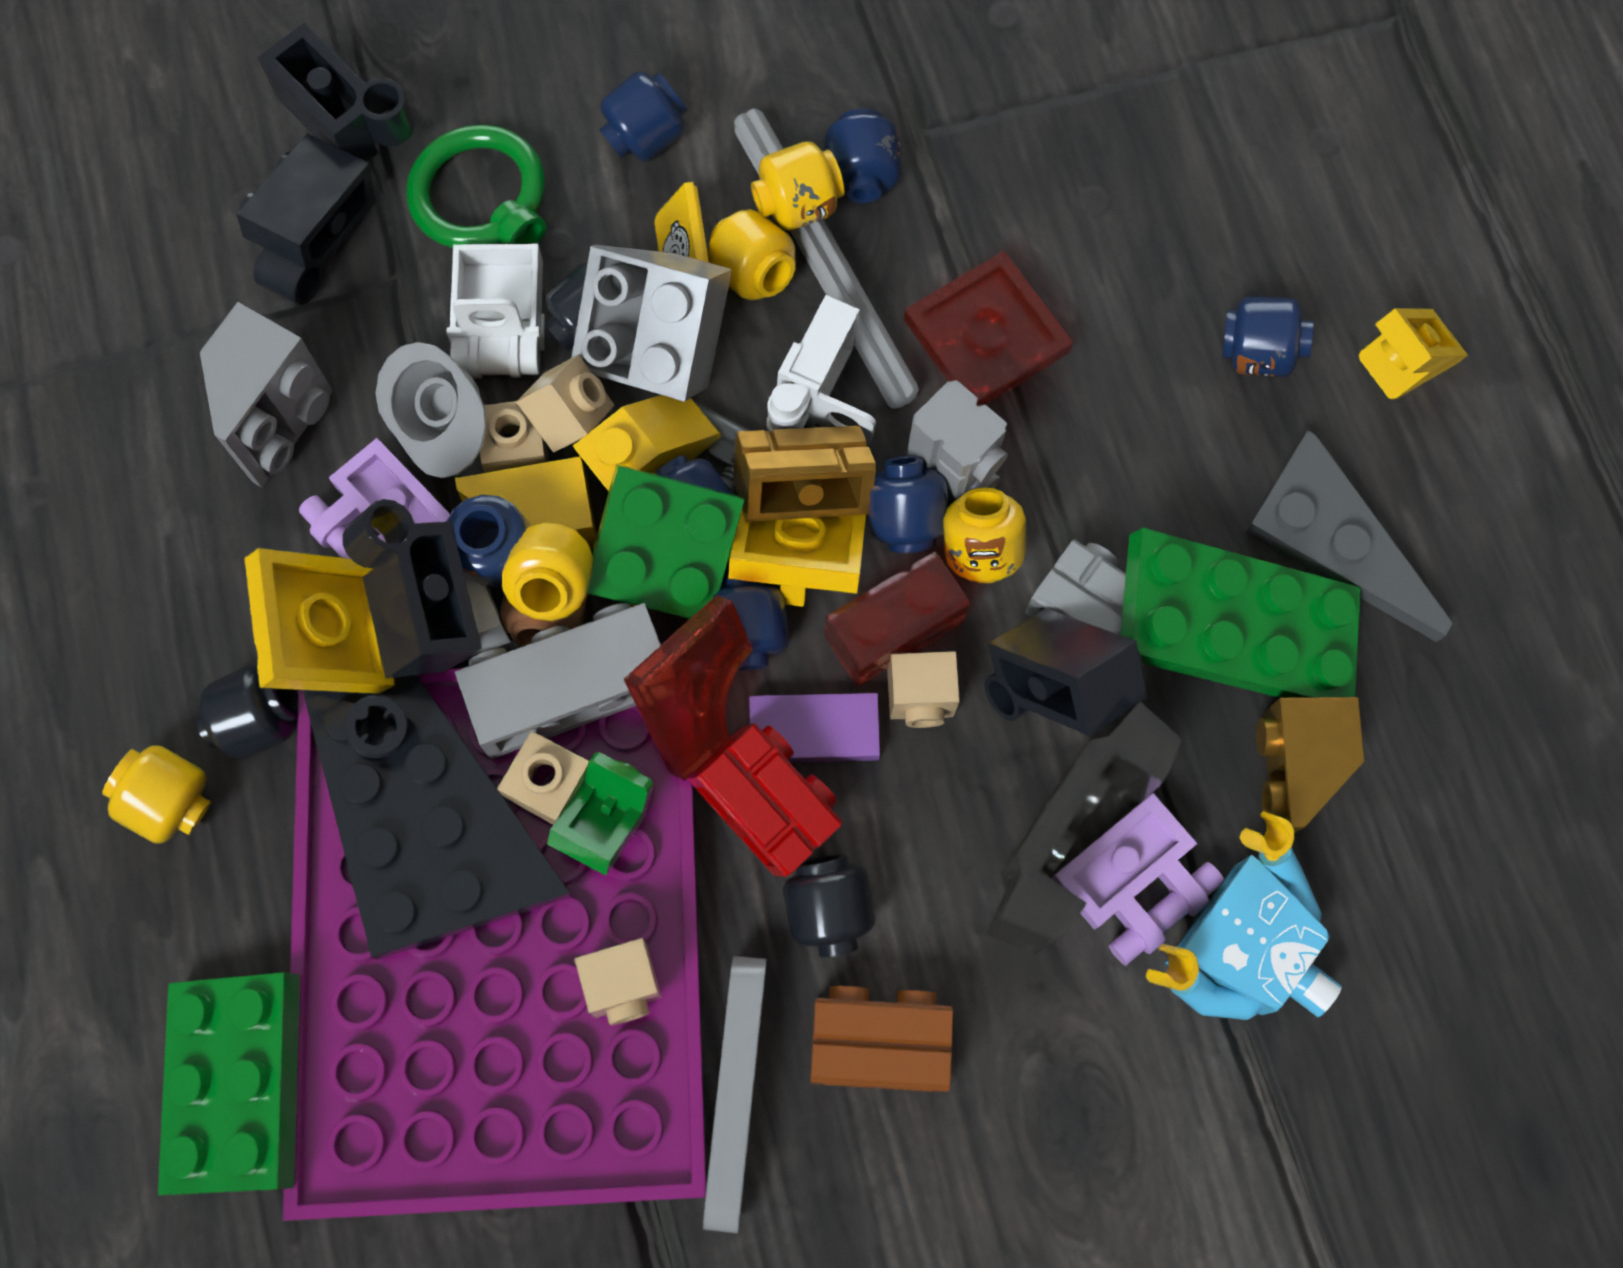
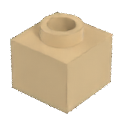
(565, 403)
(517, 451)
(923, 688)
(548, 800)
(619, 981)

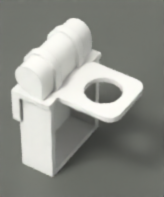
(497, 309)
(812, 372)

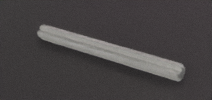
(837, 278)

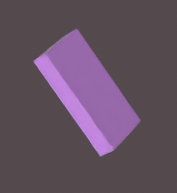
(822, 725)

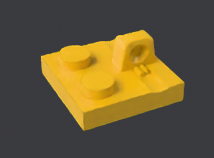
(799, 554)
(313, 623)

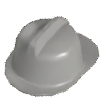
(432, 408)

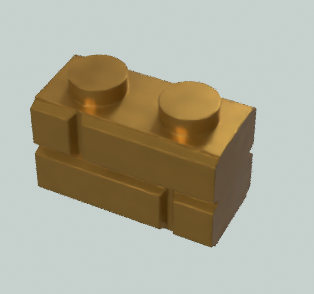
(803, 473)

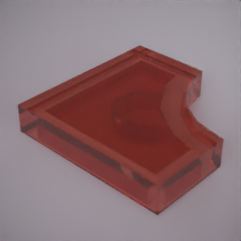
(687, 686)

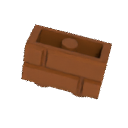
(881, 1042)

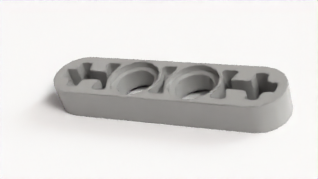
(735, 1095)

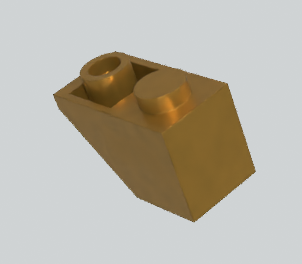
(1309, 754)

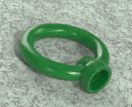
(511, 221)

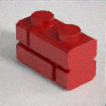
(767, 798)

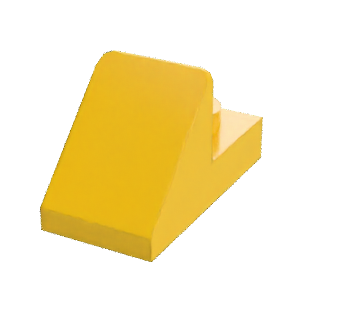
(1410, 350)

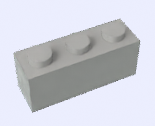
(557, 679)

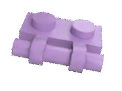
(363, 480)
(1124, 863)

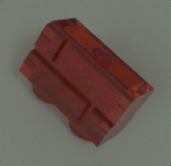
(896, 618)

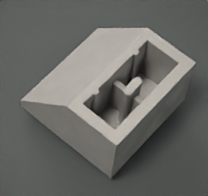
(651, 319)
(261, 391)

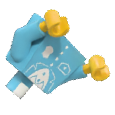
(1254, 938)

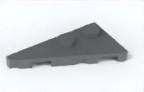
(1331, 530)

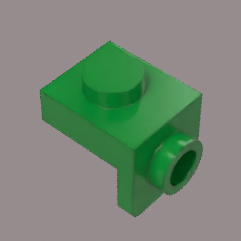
(602, 813)

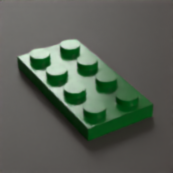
(1239, 619)

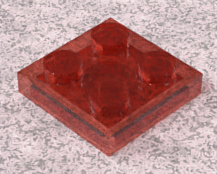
(988, 329)

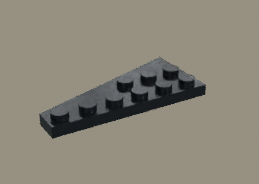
(424, 826)

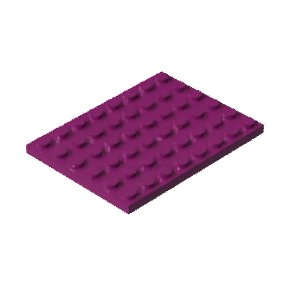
(474, 1058)

